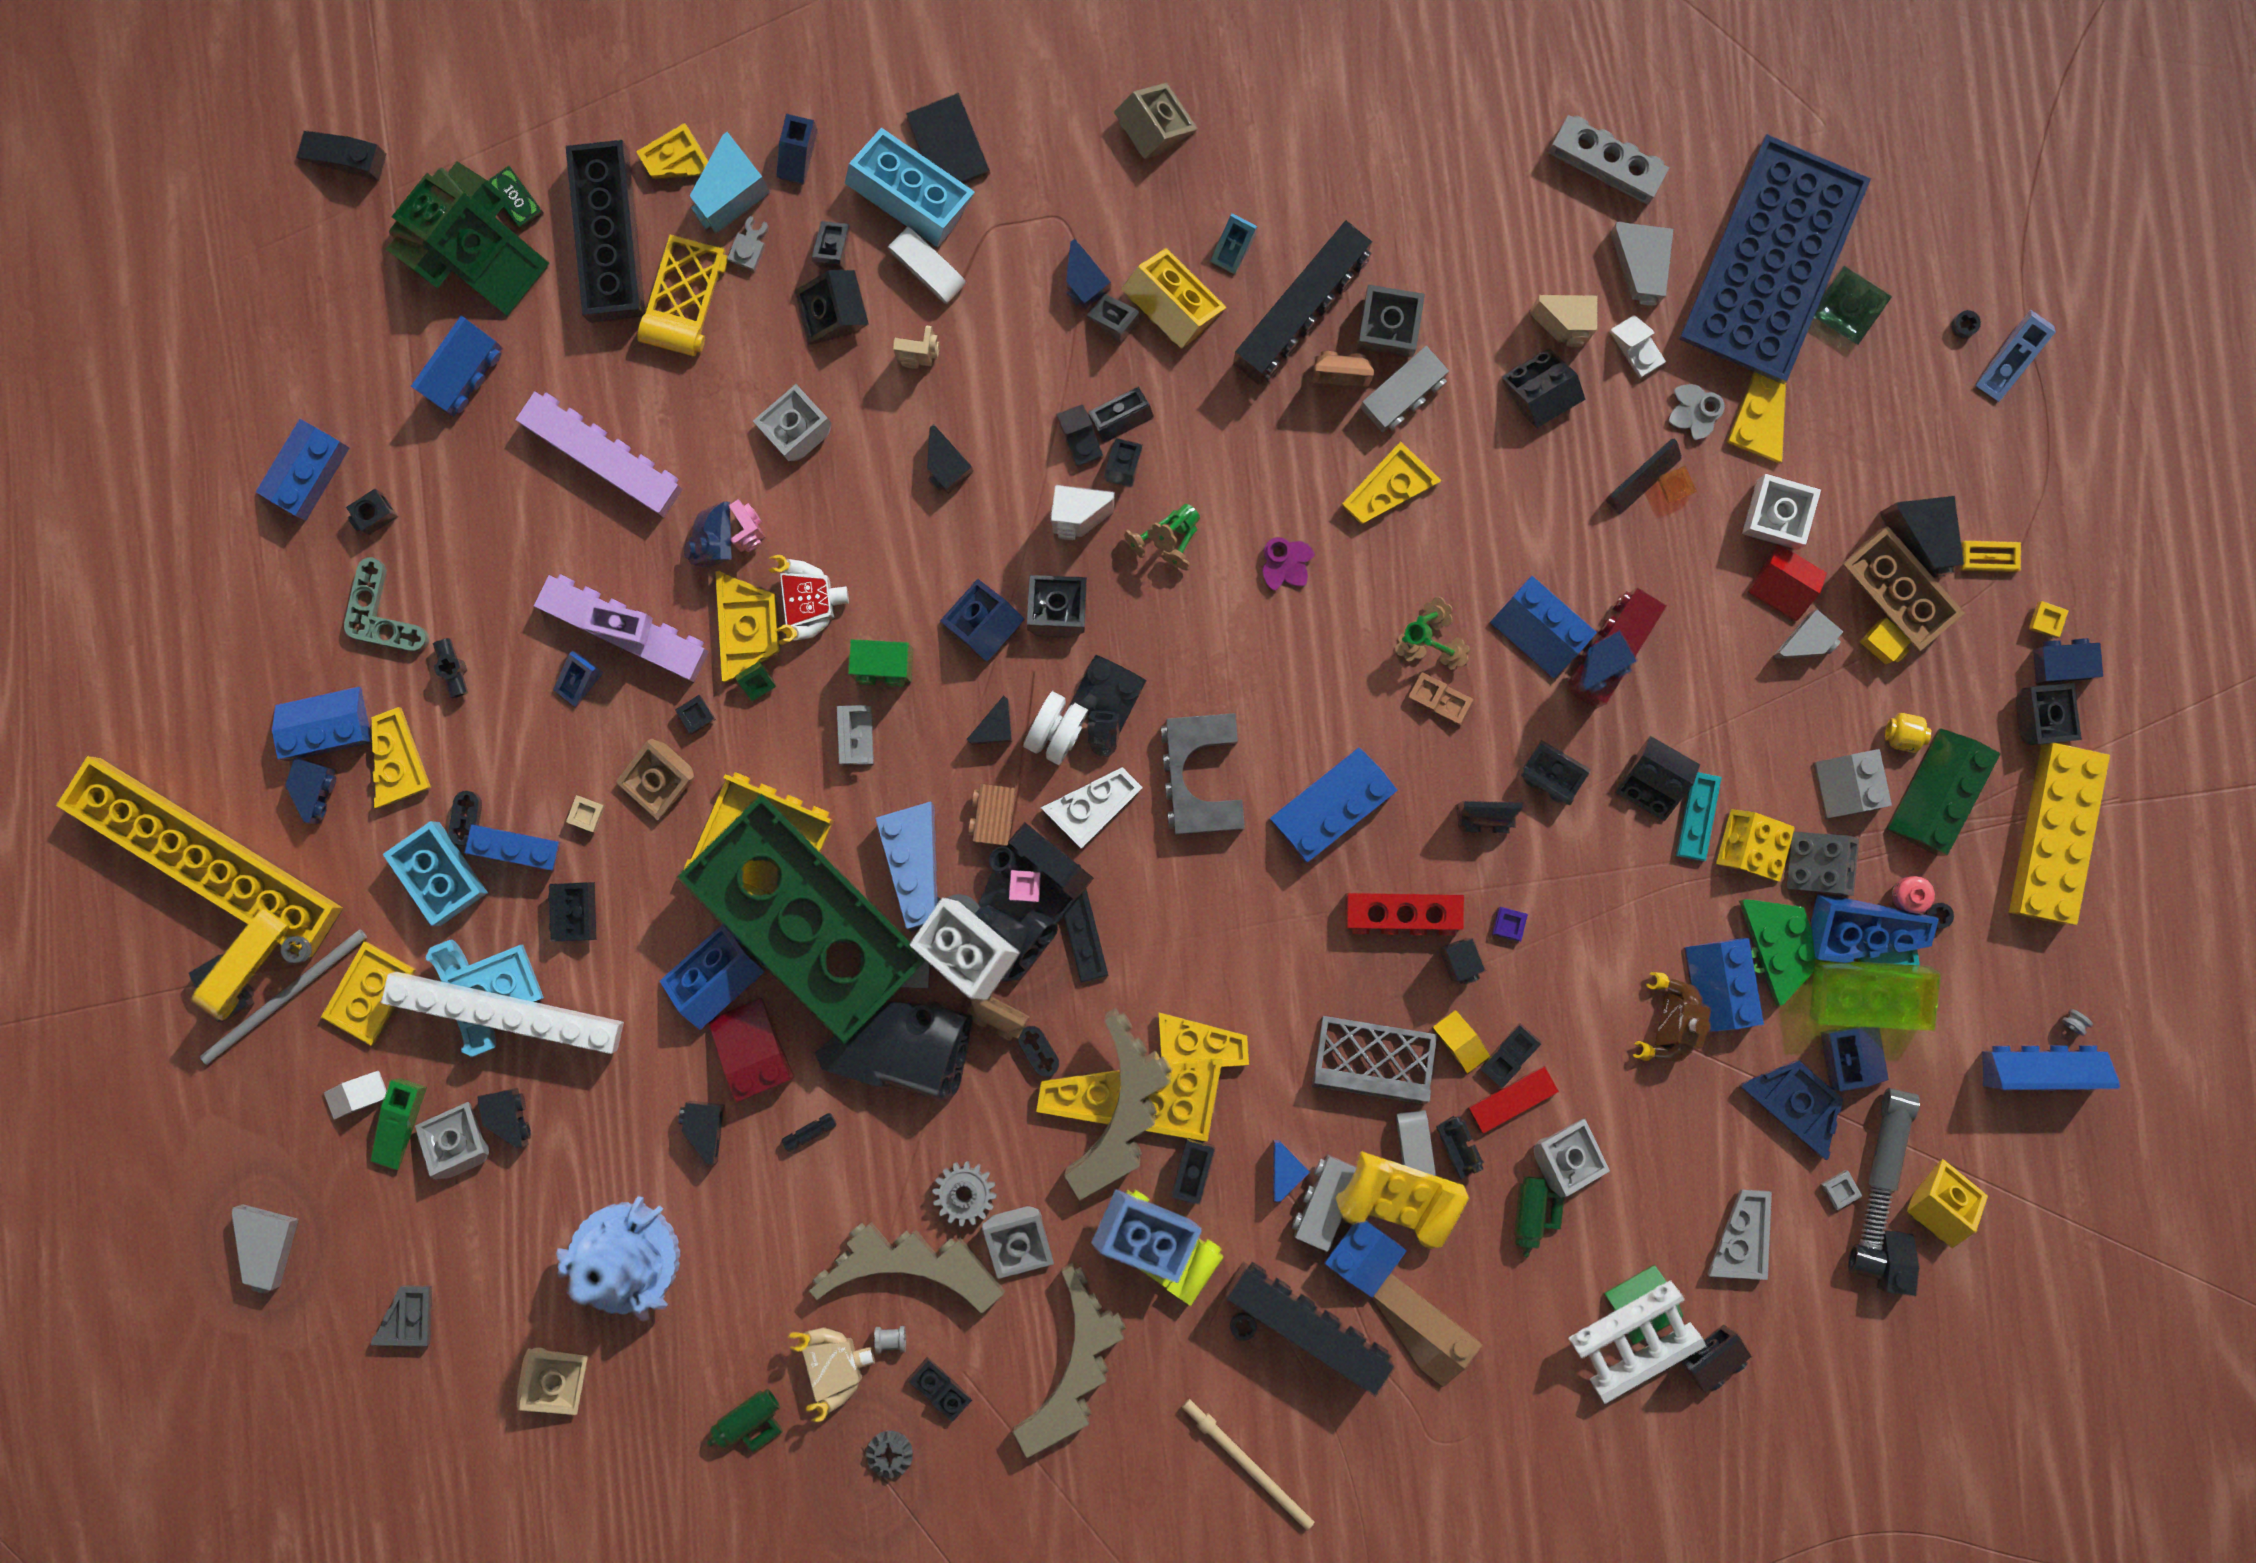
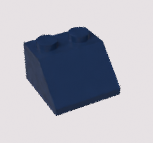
(982, 619)

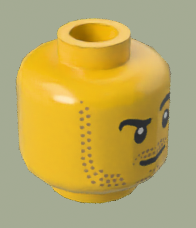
(1907, 732)

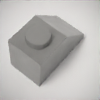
(1811, 638)

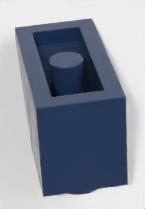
(1084, 278)

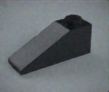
(342, 154)

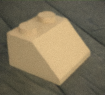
(1567, 317)

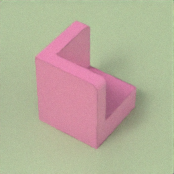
(1025, 885)

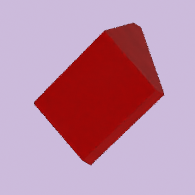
(1788, 582)

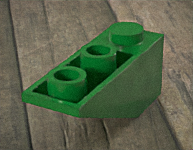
(397, 1121)

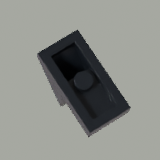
(831, 245)
(1080, 435)
(1123, 462)

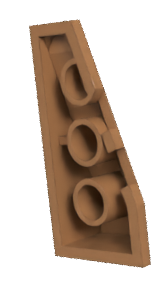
(1430, 1336)

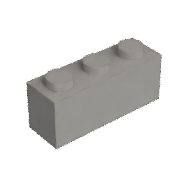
(1405, 390)
(1321, 1214)

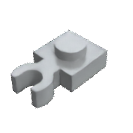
(747, 248)

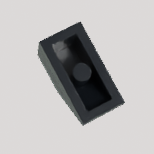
(945, 462)
(703, 1127)
(1901, 1264)

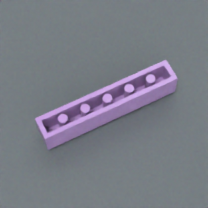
(600, 454)
(662, 646)

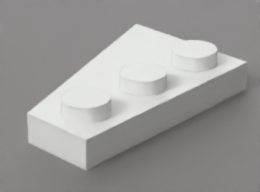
(1092, 806)

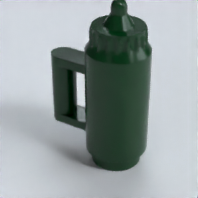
(1532, 1211)
(745, 1419)

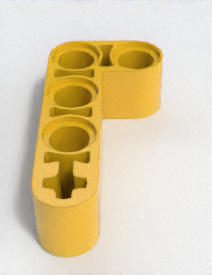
(239, 964)

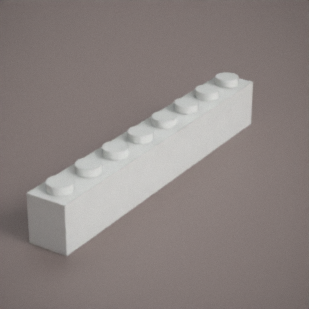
(502, 1012)

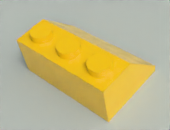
(1173, 297)

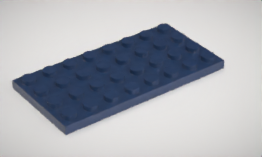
(1775, 259)

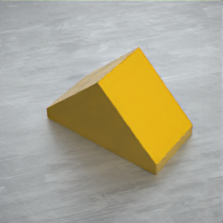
(1461, 1041)

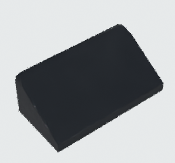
(1121, 414)

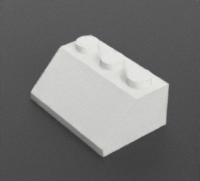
(1079, 510)

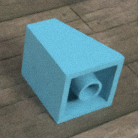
(726, 186)

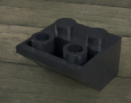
(1544, 387)
(1658, 778)

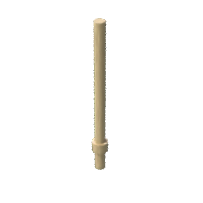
(1207, 1424)

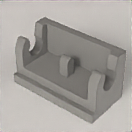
(855, 735)

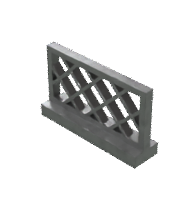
(1372, 1085)

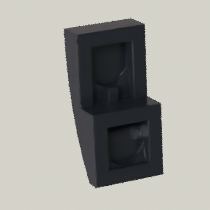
(1510, 1055)

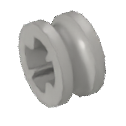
(2077, 1022)

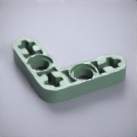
(372, 622)

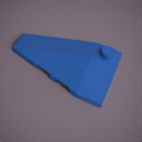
(1858, 929)

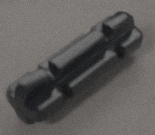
(809, 1132)

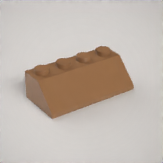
(1903, 588)

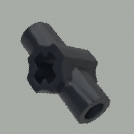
(446, 654)

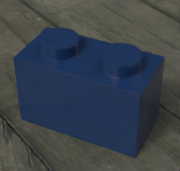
(2068, 662)

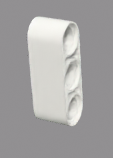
(927, 265)

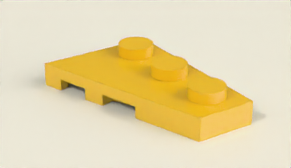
(1761, 419)
(1389, 484)
(396, 758)
(1193, 1040)

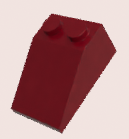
(750, 1050)

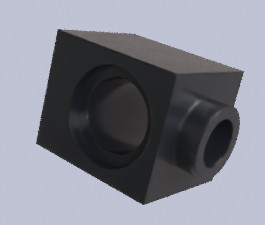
(383, 512)

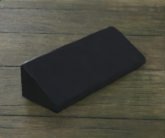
(1645, 476)

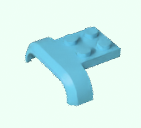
(501, 974)

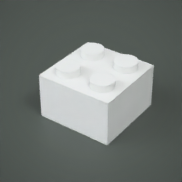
(1781, 511)

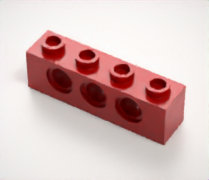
(1450, 908)

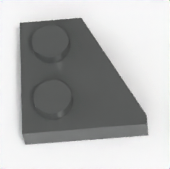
(407, 1319)

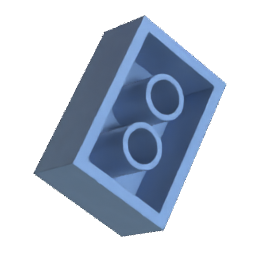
(1146, 1236)

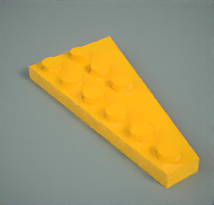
(1181, 1106)

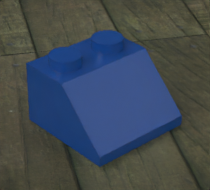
(1366, 1257)

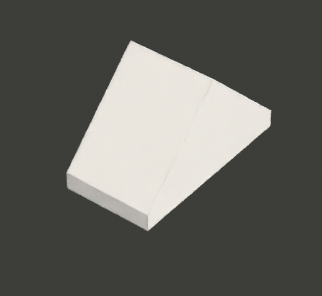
(355, 1094)

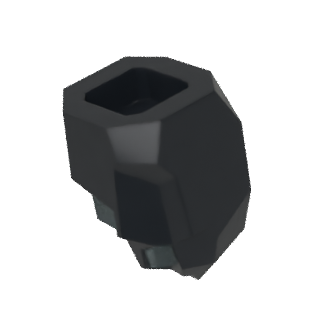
(1103, 732)

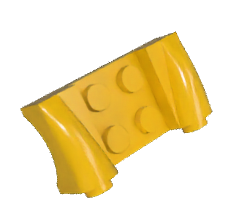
(1403, 1197)

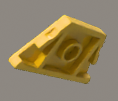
(745, 625)

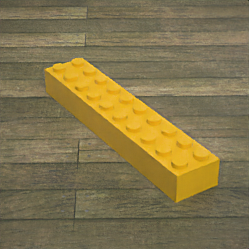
(194, 852)

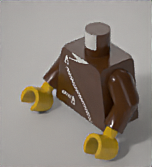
(1681, 1024)

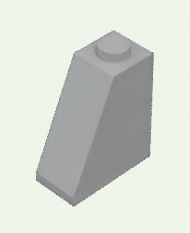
(1644, 259)
(262, 1245)

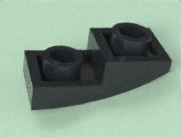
(940, 1389)

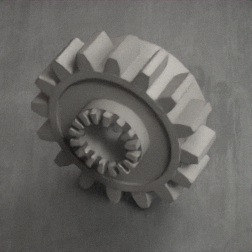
(953, 1204)

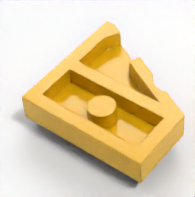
(673, 155)

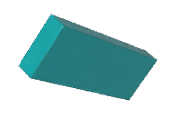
(1698, 817)

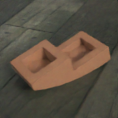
(1441, 699)

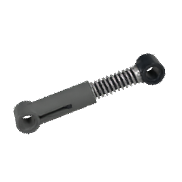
(1898, 1113)

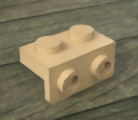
(917, 353)

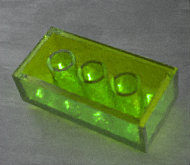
(1875, 995)

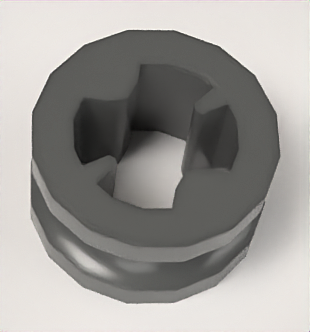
(288, 945)

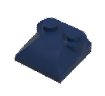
(710, 537)

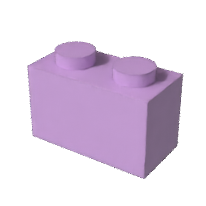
(617, 622)

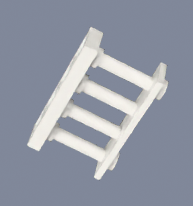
(1650, 1360)

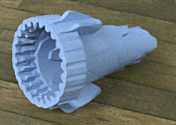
(632, 1253)

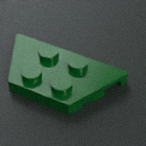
(1782, 943)

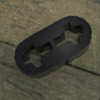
(458, 815)
(1032, 1054)

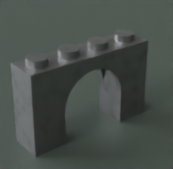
(1184, 737)

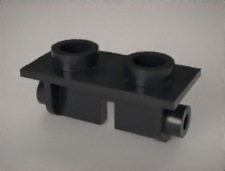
(1454, 1137)

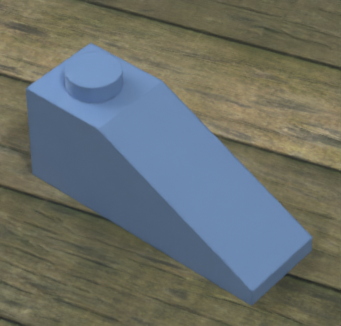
(2016, 355)

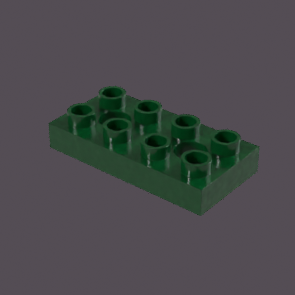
(801, 918)

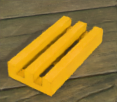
(2016, 557)

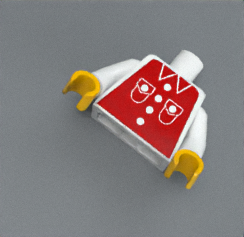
(806, 598)

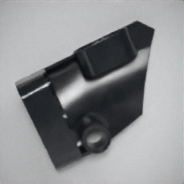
(1033, 853)

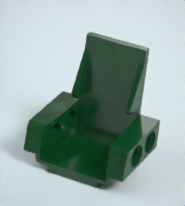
(454, 228)

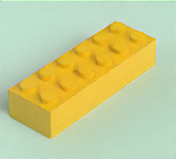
(2059, 834)

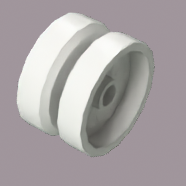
(1053, 727)

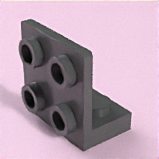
(1823, 863)

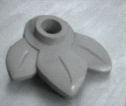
(1692, 410)

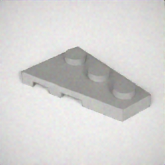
(1745, 1240)

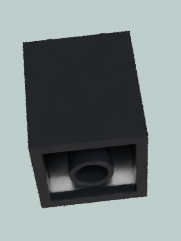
(1929, 532)

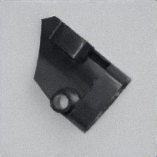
(904, 1049)

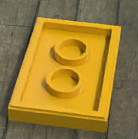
(358, 999)

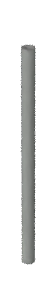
(281, 998)

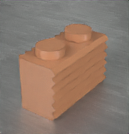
(993, 814)

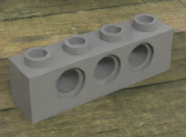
(1593, 162)

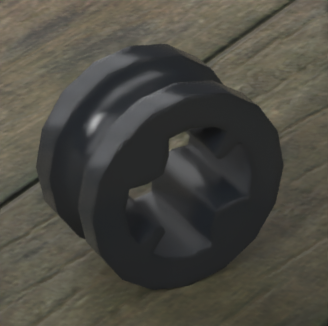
(1966, 315)
(1947, 921)
(1235, 1331)

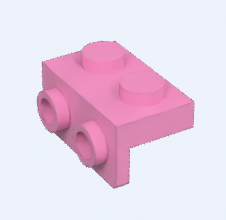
(751, 535)

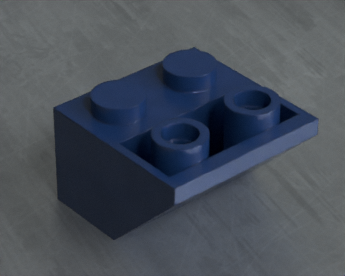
(1854, 1057)

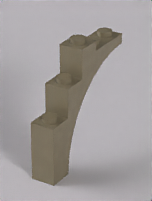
(1114, 1152)
(873, 1254)
(1063, 1410)

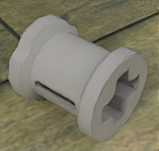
(890, 1339)

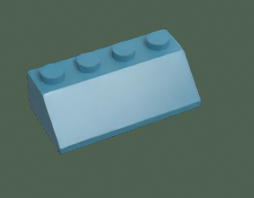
(908, 187)

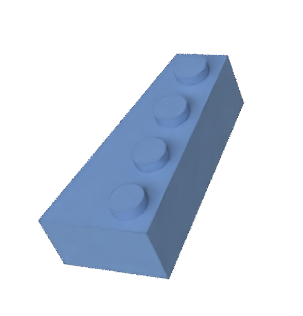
(911, 856)

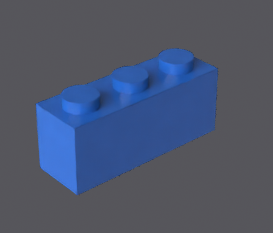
(512, 847)

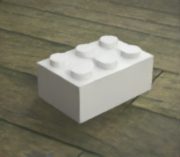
(964, 949)

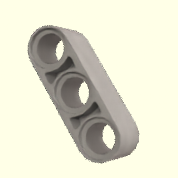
(1415, 1141)

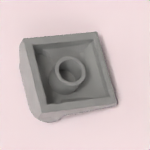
(794, 424)
(452, 1142)
(1570, 1158)
(1017, 1241)

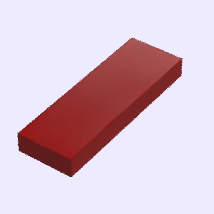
(1513, 1099)

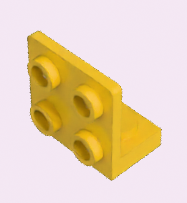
(1755, 844)

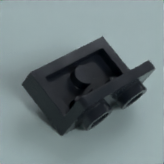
(1554, 773)
(572, 912)

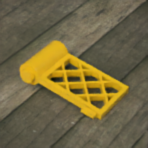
(665, 328)

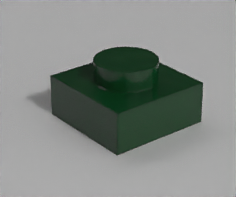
(755, 681)

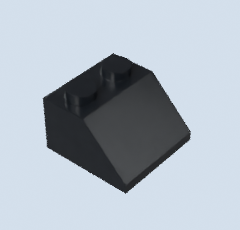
(831, 306)
(1717, 1360)

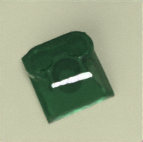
(1851, 304)

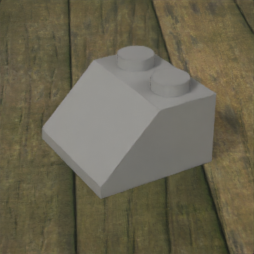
(1852, 783)

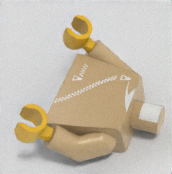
(831, 1367)

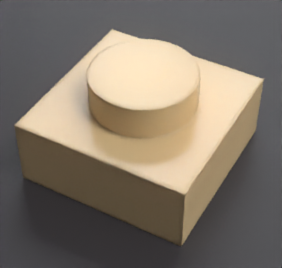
(585, 813)

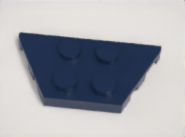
(1799, 1103)

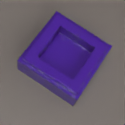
(1509, 924)

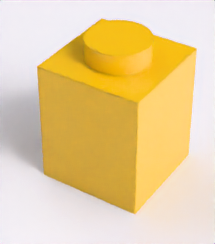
(1886, 641)

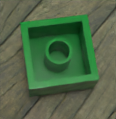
(880, 661)

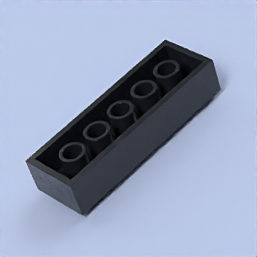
(605, 231)
(1302, 302)
(1309, 1328)

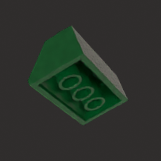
(1943, 791)

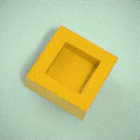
(2048, 619)

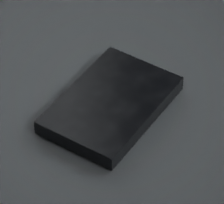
(949, 138)

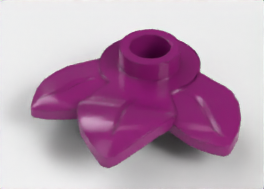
(1288, 566)

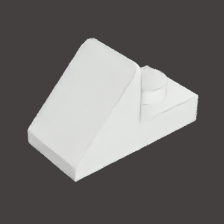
(1636, 344)

